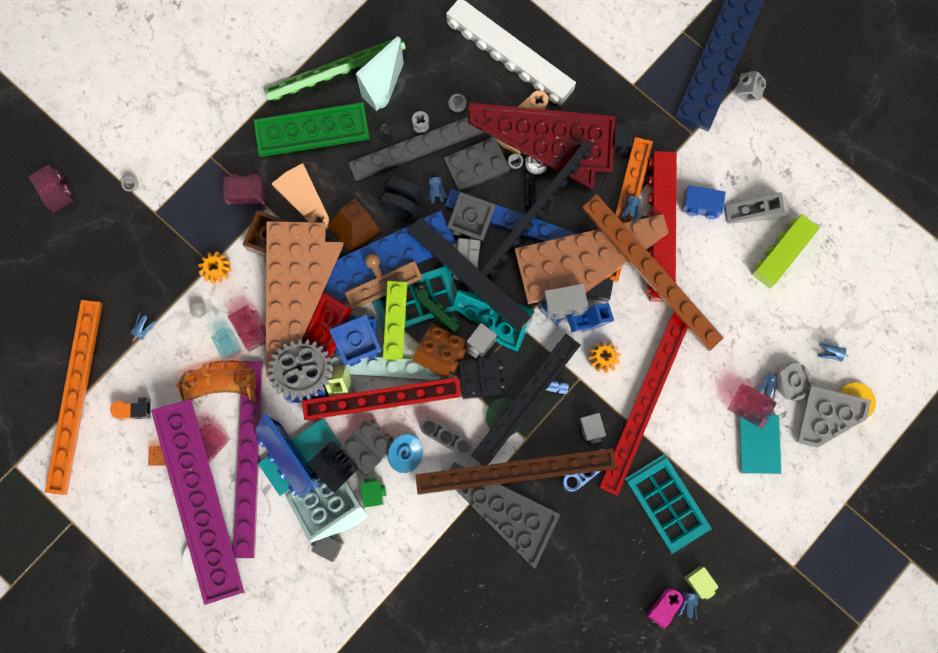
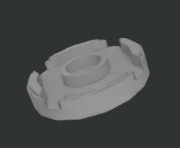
(793, 381)

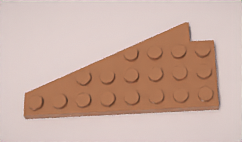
(579, 258)

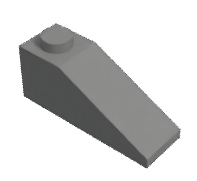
(758, 209)

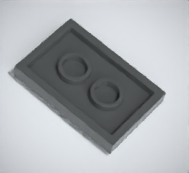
(476, 164)

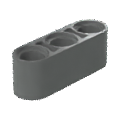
(439, 429)

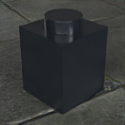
(623, 139)
(601, 292)

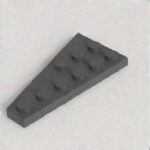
(514, 517)

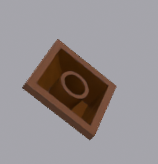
(353, 226)

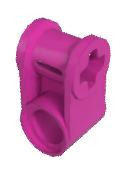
(664, 609)

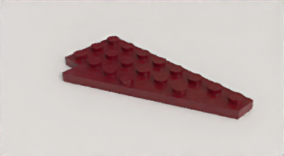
(550, 136)

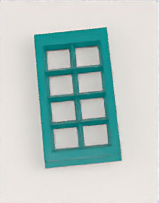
(450, 290)
(688, 535)

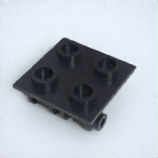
(332, 466)

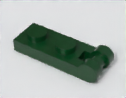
(436, 310)

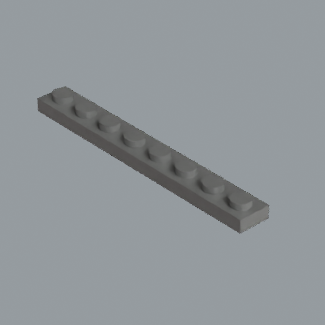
(412, 148)

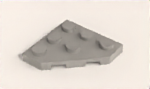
(830, 415)

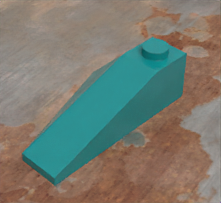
(477, 310)

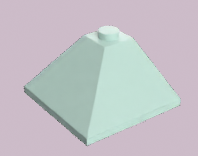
(381, 74)
(326, 512)

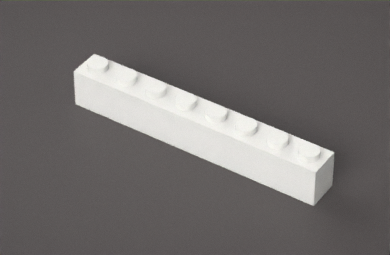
(510, 52)

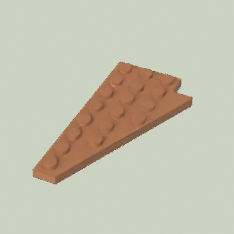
(295, 279)

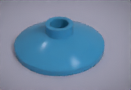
(411, 456)

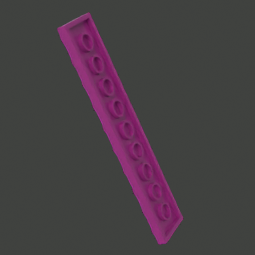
(197, 501)

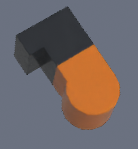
(138, 410)

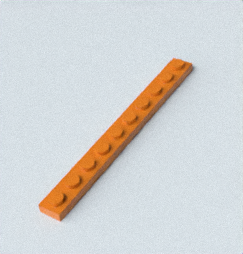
(73, 398)

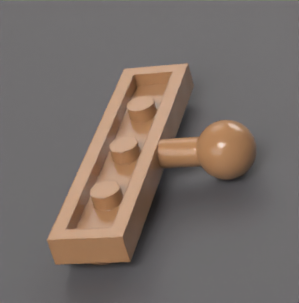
(377, 288)

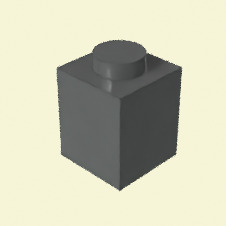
(327, 548)

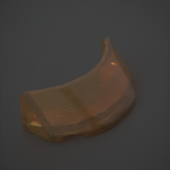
(217, 378)

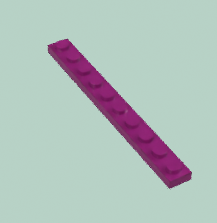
(248, 469)

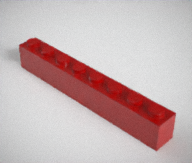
(663, 201)
(381, 399)

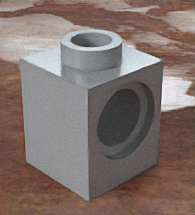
(592, 428)

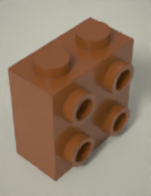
(440, 351)

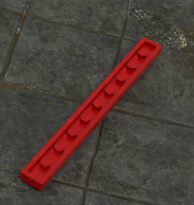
(644, 405)

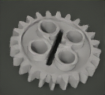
(304, 385)

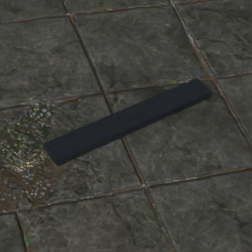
(469, 275)
(525, 400)

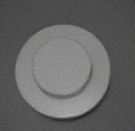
(457, 102)

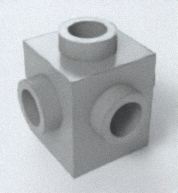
(751, 86)

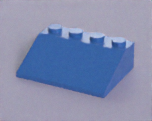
(286, 455)

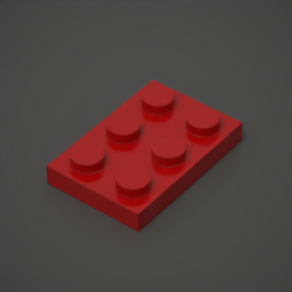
(327, 315)

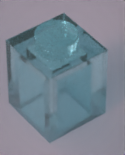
(226, 343)

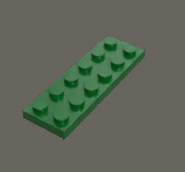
(311, 129)

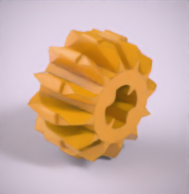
(212, 274)
(600, 362)

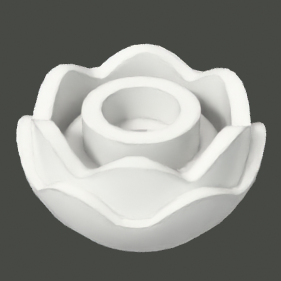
(534, 166)

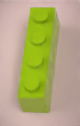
(785, 251)
(394, 320)

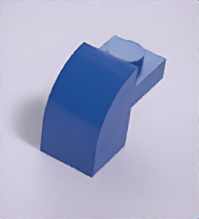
(593, 318)

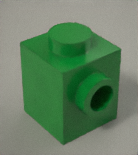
(372, 492)

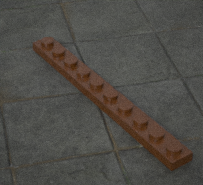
(515, 471)

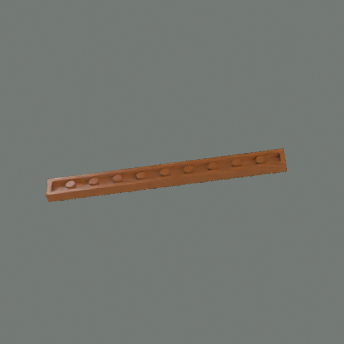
(652, 272)

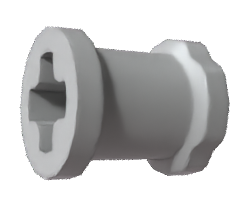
(419, 117)

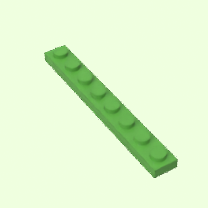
(325, 72)

